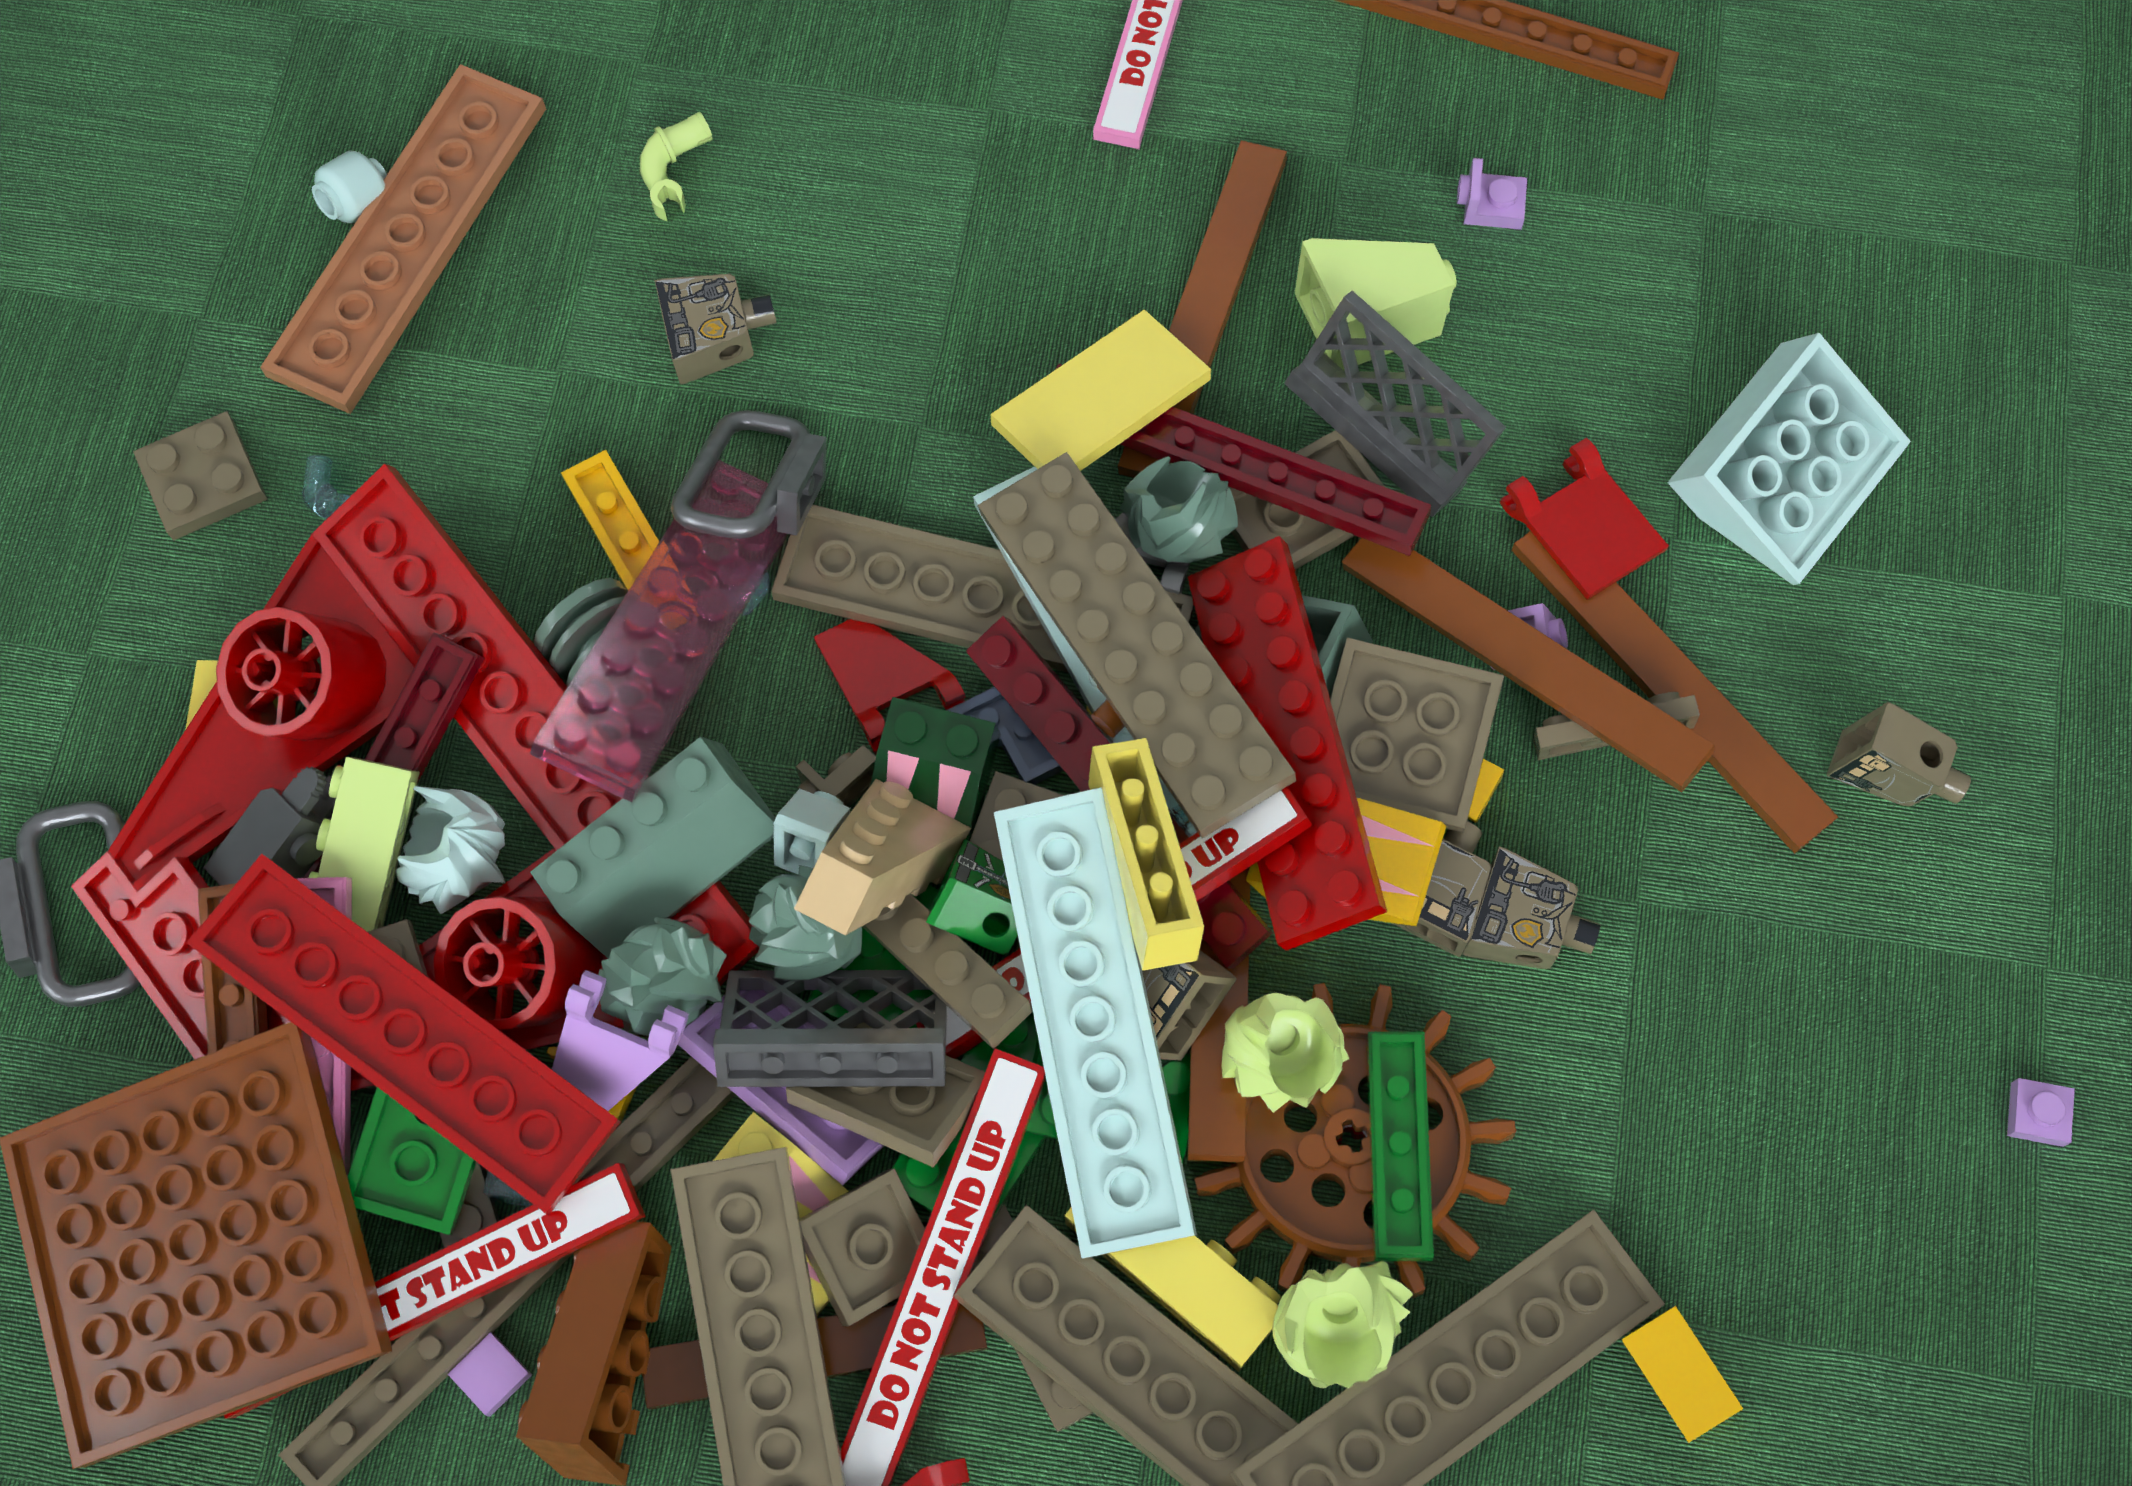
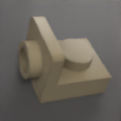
(846, 779)

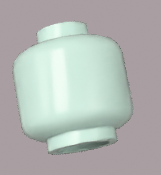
(348, 185)

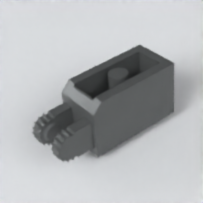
(278, 826)

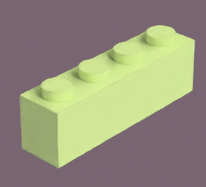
(366, 833)

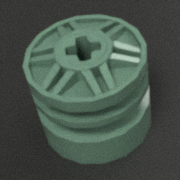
(577, 624)

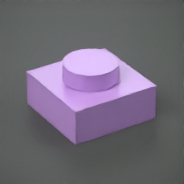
(2040, 1112)

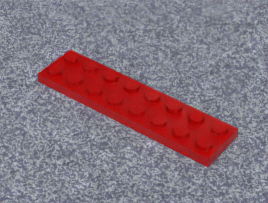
(1265, 646)
(404, 1033)

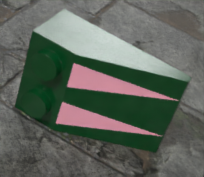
(938, 757)

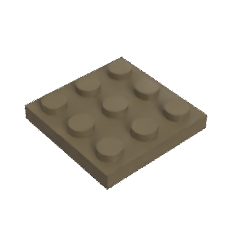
(1414, 729)

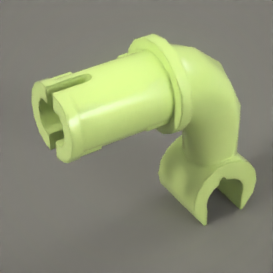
(663, 149)

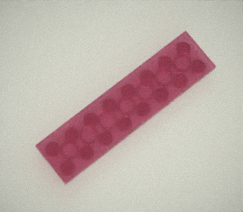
(660, 643)

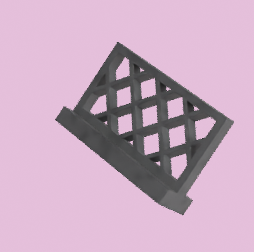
(1377, 427)
(836, 1050)

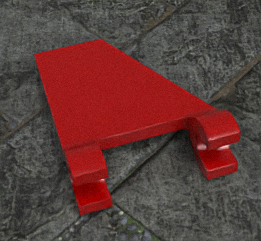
(877, 666)

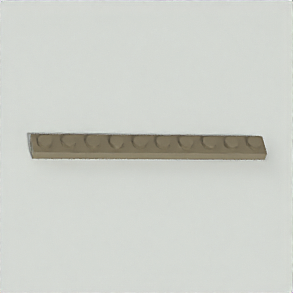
(427, 1354)

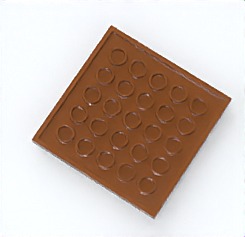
(193, 1245)

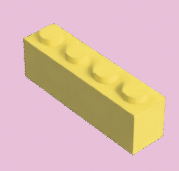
(1148, 855)
(1202, 1292)

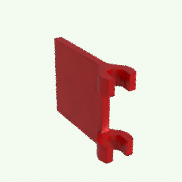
(1588, 524)

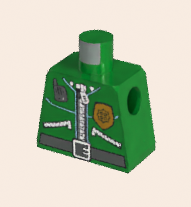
(975, 900)

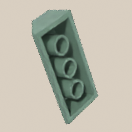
(660, 850)

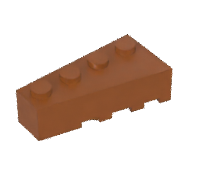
(594, 1355)

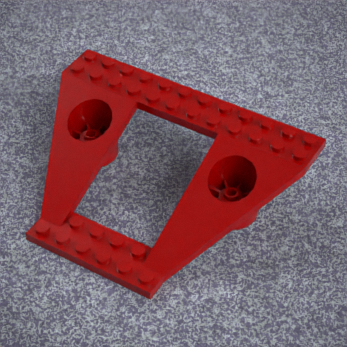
(370, 597)

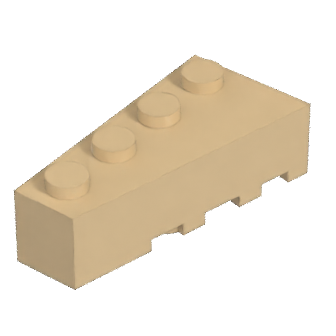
(879, 857)

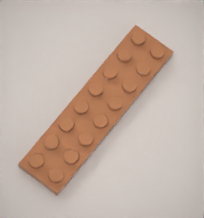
(403, 239)

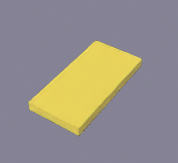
(1102, 394)

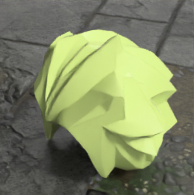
(1283, 1049)
(1340, 1323)

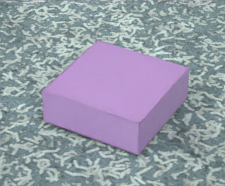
(489, 1374)

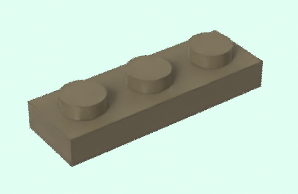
(1563, 736)

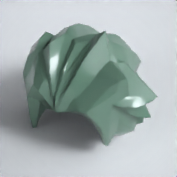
(1179, 511)
(793, 941)
(660, 968)

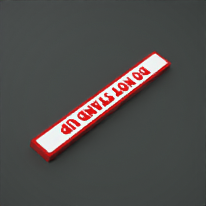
(1208, 864)
(503, 1254)
(939, 1269)

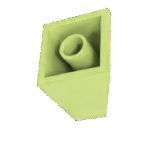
(1397, 279)

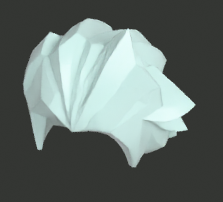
(451, 847)

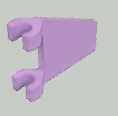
(606, 1059)

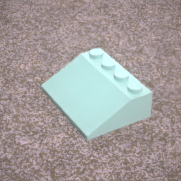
(1791, 458)

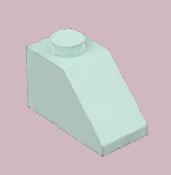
(806, 828)

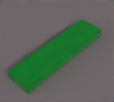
(1399, 1147)

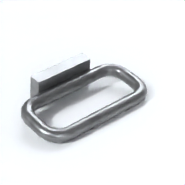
(787, 494)
(26, 914)

